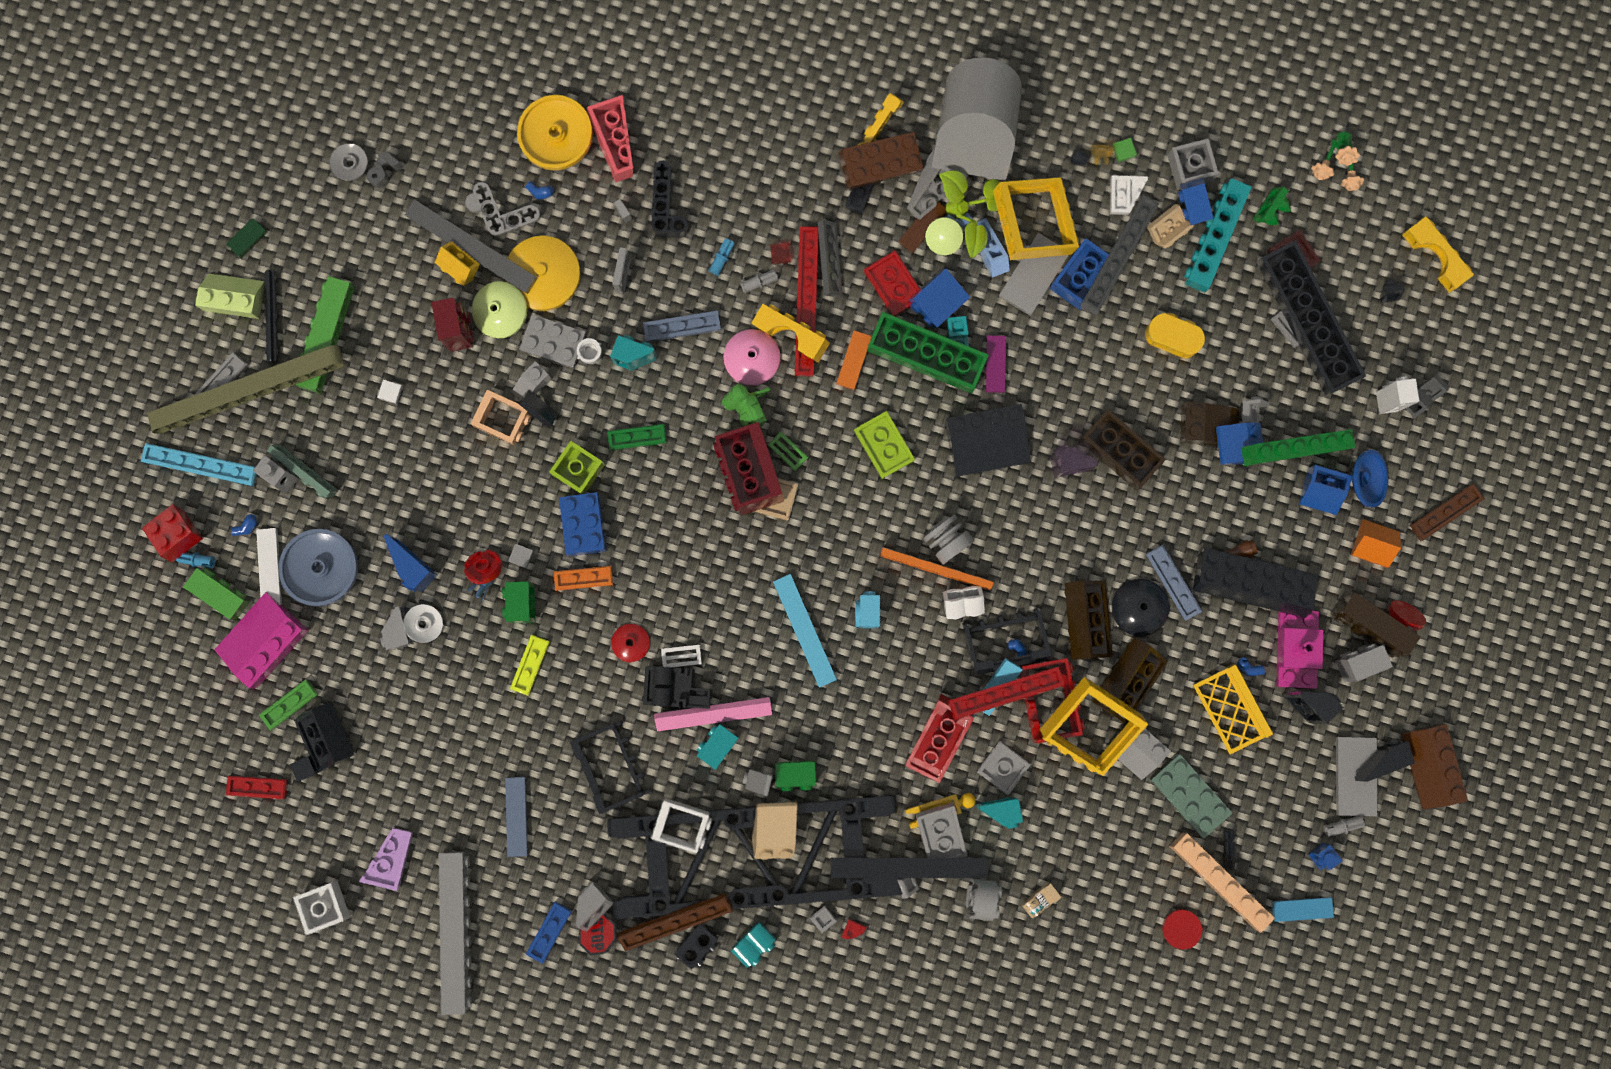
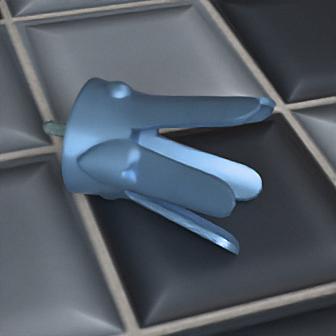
(481, 589)

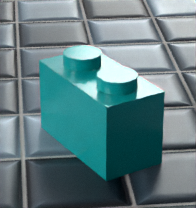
(717, 746)

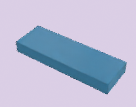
(1302, 909)

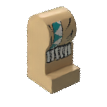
(1041, 900)

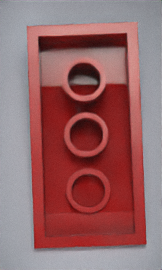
(938, 741)

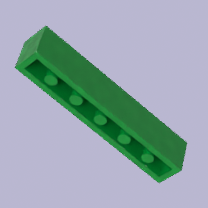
(1298, 447)

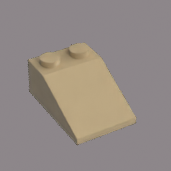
(774, 830)

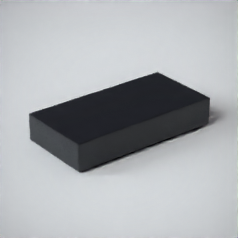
(538, 408)

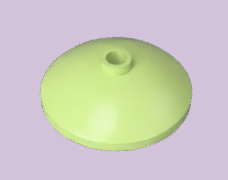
(510, 310)

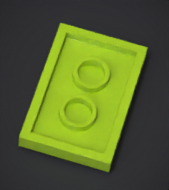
(884, 445)

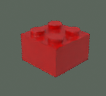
(172, 533)

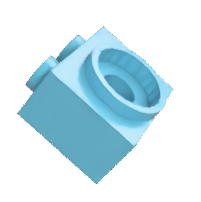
(867, 610)

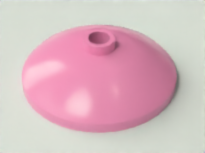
(756, 369)

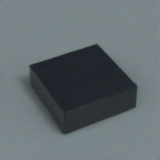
(303, 769)

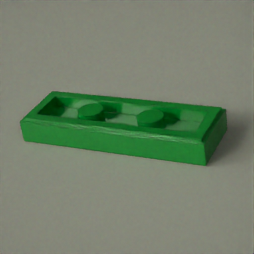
(637, 437)

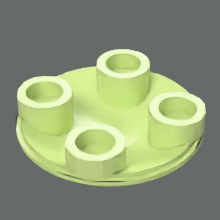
(944, 236)

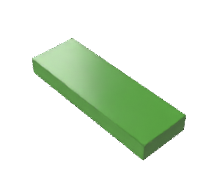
(288, 704)

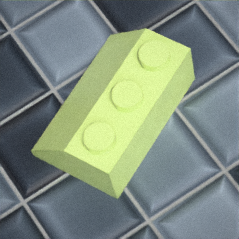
(231, 295)

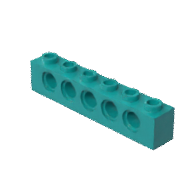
(1238, 193)

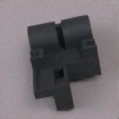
(673, 688)

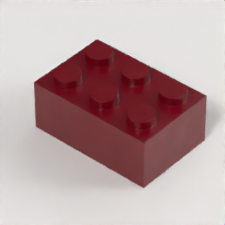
(452, 324)

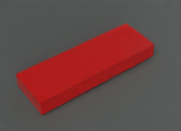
(256, 787)

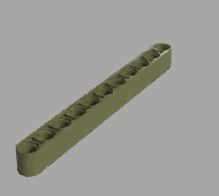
(245, 389)

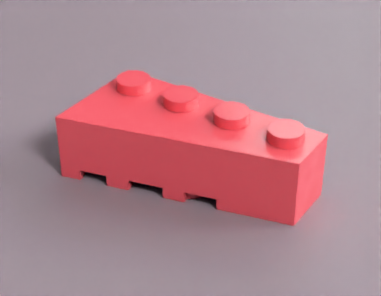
(611, 130)

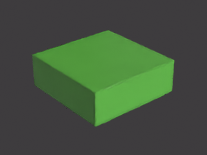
(1124, 150)

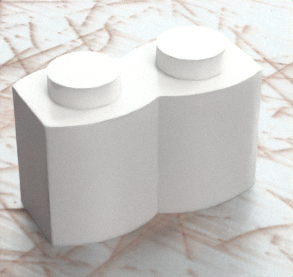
(963, 602)

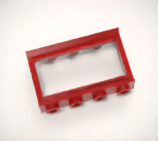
(1076, 723)

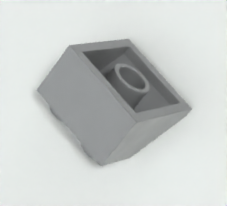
(1144, 754)

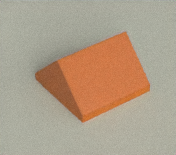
(1376, 544)

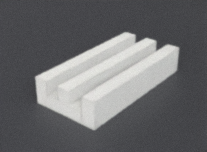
(697, 654)

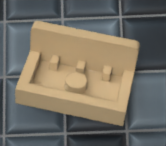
(1169, 227)

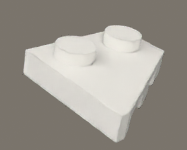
(1125, 192)

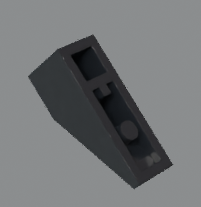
(1386, 760)

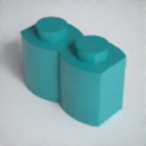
(754, 944)

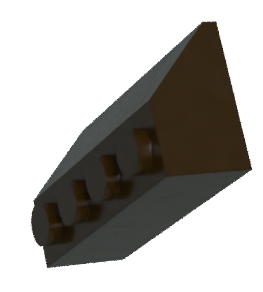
(1088, 619)
(1133, 677)

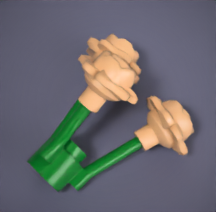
(1346, 156)

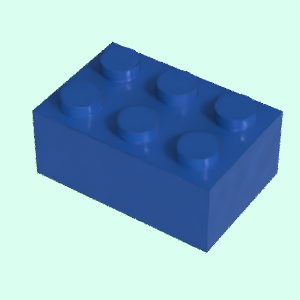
(1079, 273)
(582, 524)

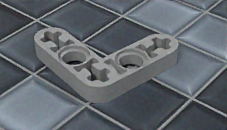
(502, 219)

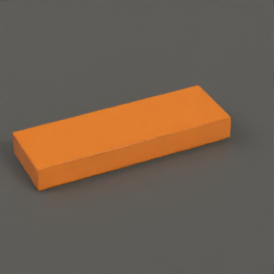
(853, 360)
(583, 578)

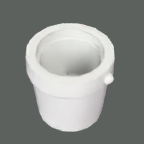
(589, 351)

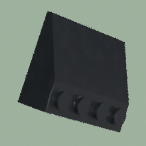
(988, 440)

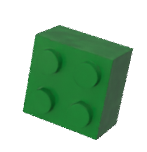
(519, 602)
(795, 774)

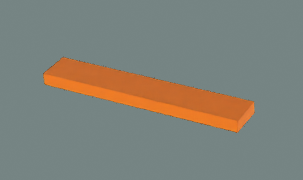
(936, 569)

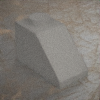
(532, 379)
(393, 632)
(591, 906)

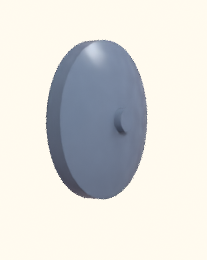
(318, 567)

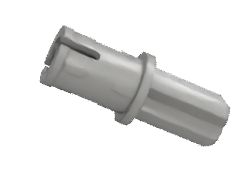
(759, 281)
(1344, 826)

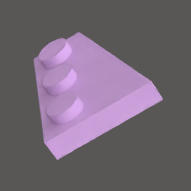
(389, 863)

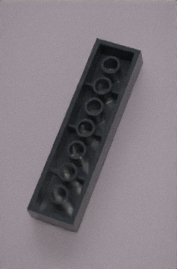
(1310, 318)

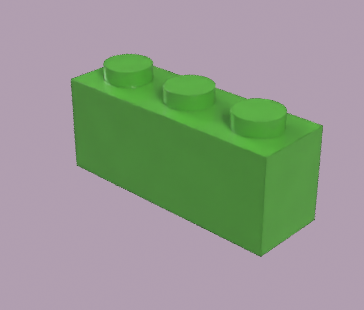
(217, 593)

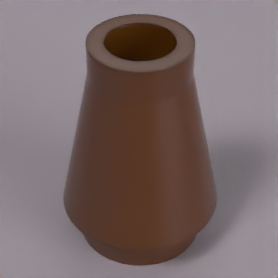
(1245, 549)

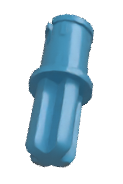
(721, 256)
(197, 560)

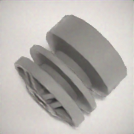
(948, 539)

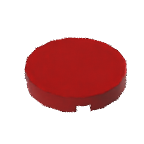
(483, 567)
(1407, 614)
(1182, 929)

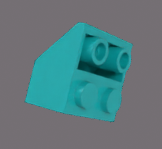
(632, 354)

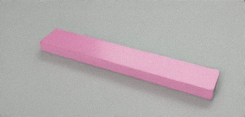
(715, 714)

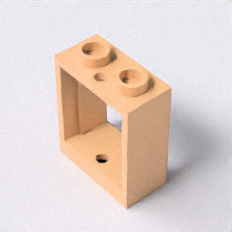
(484, 410)

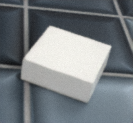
(390, 391)

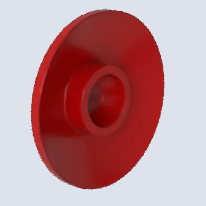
(640, 643)

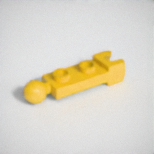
(892, 105)
(967, 801)

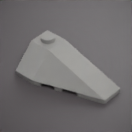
(927, 191)

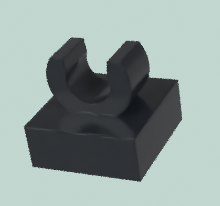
(1391, 291)

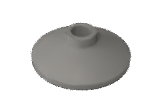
(343, 156)

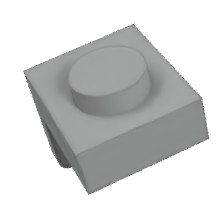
(1251, 409)

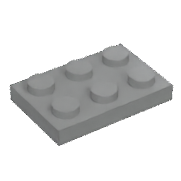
(552, 341)
(941, 832)

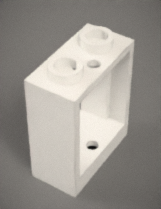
(659, 836)

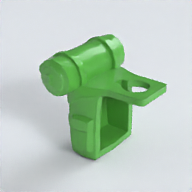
(745, 404)

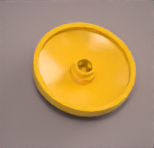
(554, 132)
(555, 271)

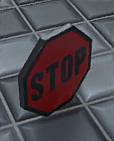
(599, 937)

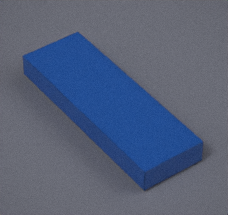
(549, 932)

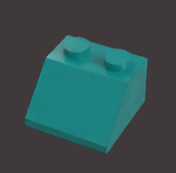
(1004, 811)

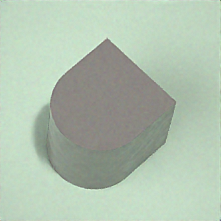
(978, 119)

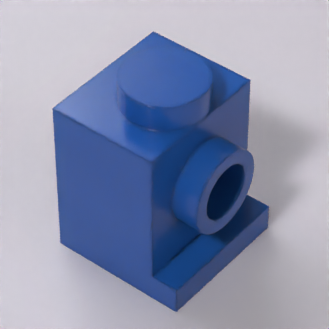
(1325, 857)

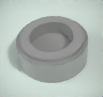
(471, 203)

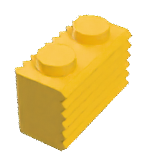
(457, 263)

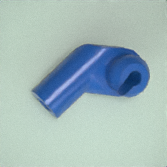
(539, 192)
(247, 526)
(1018, 646)
(1249, 670)

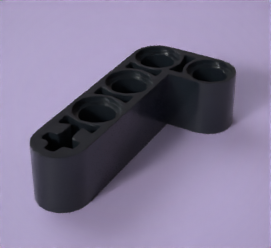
(665, 199)

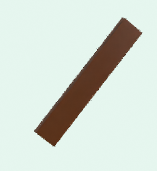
(675, 922)

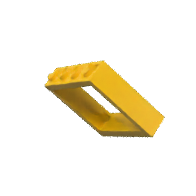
(1009, 223)
(1116, 747)

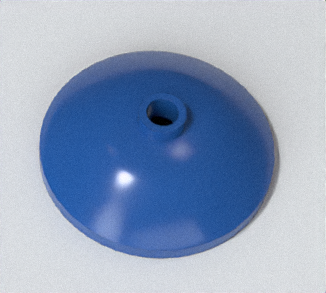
(1370, 478)

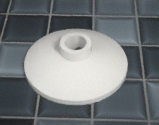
(431, 619)

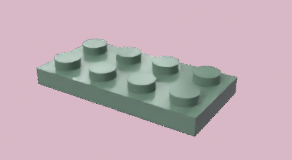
(1191, 796)

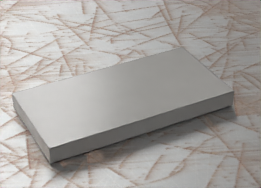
(1032, 278)
(1353, 796)

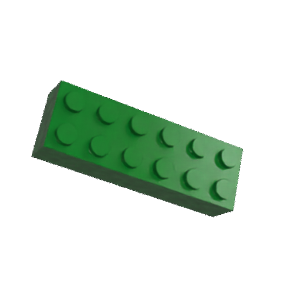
(927, 352)

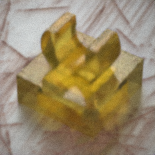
(1102, 151)

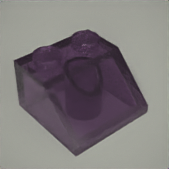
(1070, 461)

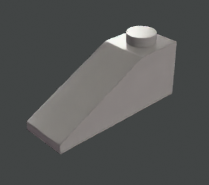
(758, 781)

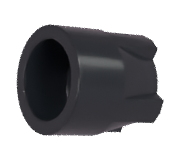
(1079, 158)

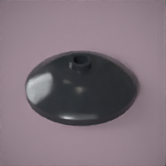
(1127, 609)

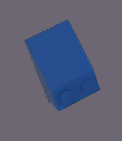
(410, 568)

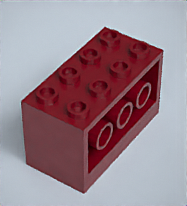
(760, 469)

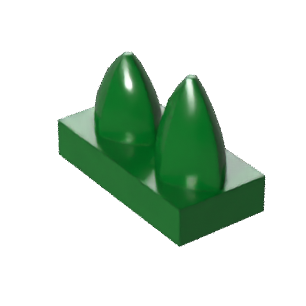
(1275, 200)

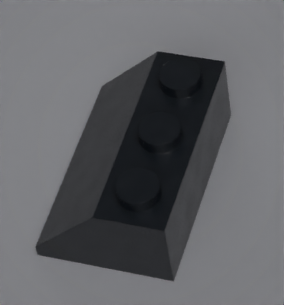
(1315, 706)
(324, 737)

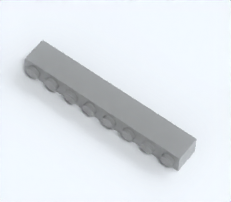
(454, 932)

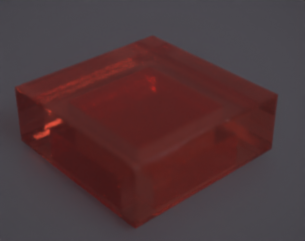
(780, 253)

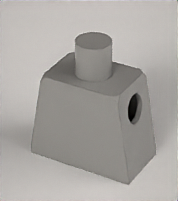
(274, 473)

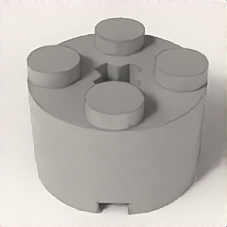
(983, 899)

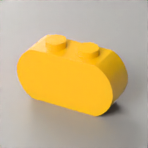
(1175, 335)

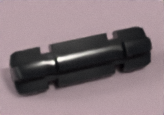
(1229, 849)

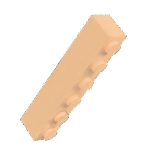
(1222, 882)

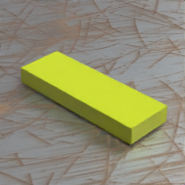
(530, 665)

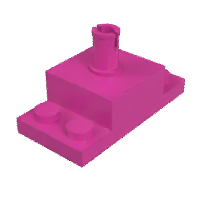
(1299, 650)

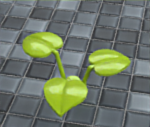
(954, 187)

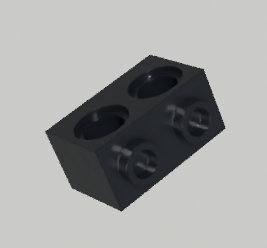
(692, 943)

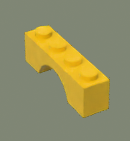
(1453, 269)
(809, 343)

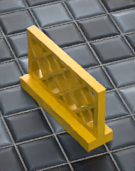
(1248, 702)

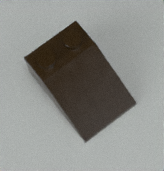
(1201, 420)

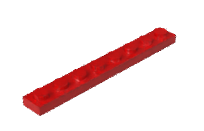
(806, 293)

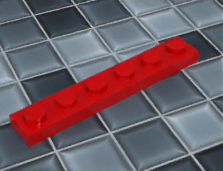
(1006, 693)

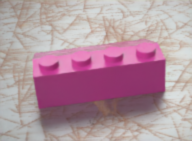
(260, 641)

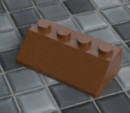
(1435, 767)

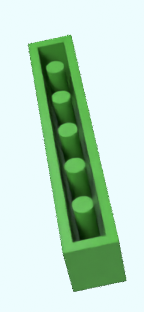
(327, 323)

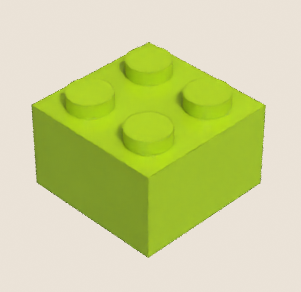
(577, 468)

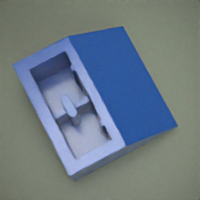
(1324, 489)

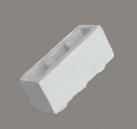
(1397, 395)

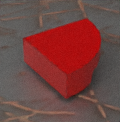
(853, 929)

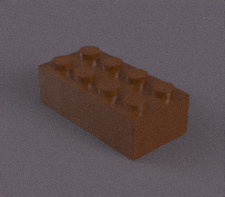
(880, 160)

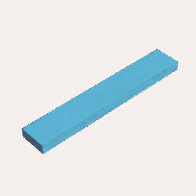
(198, 464)
(804, 630)

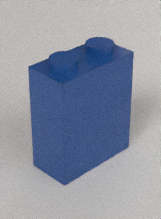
(938, 299)

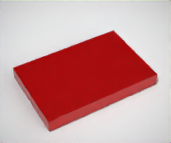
(892, 282)

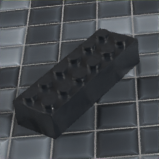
(1255, 582)

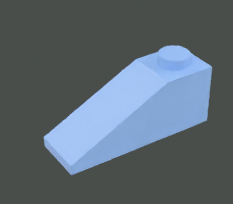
(993, 254)

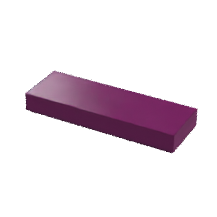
(995, 364)

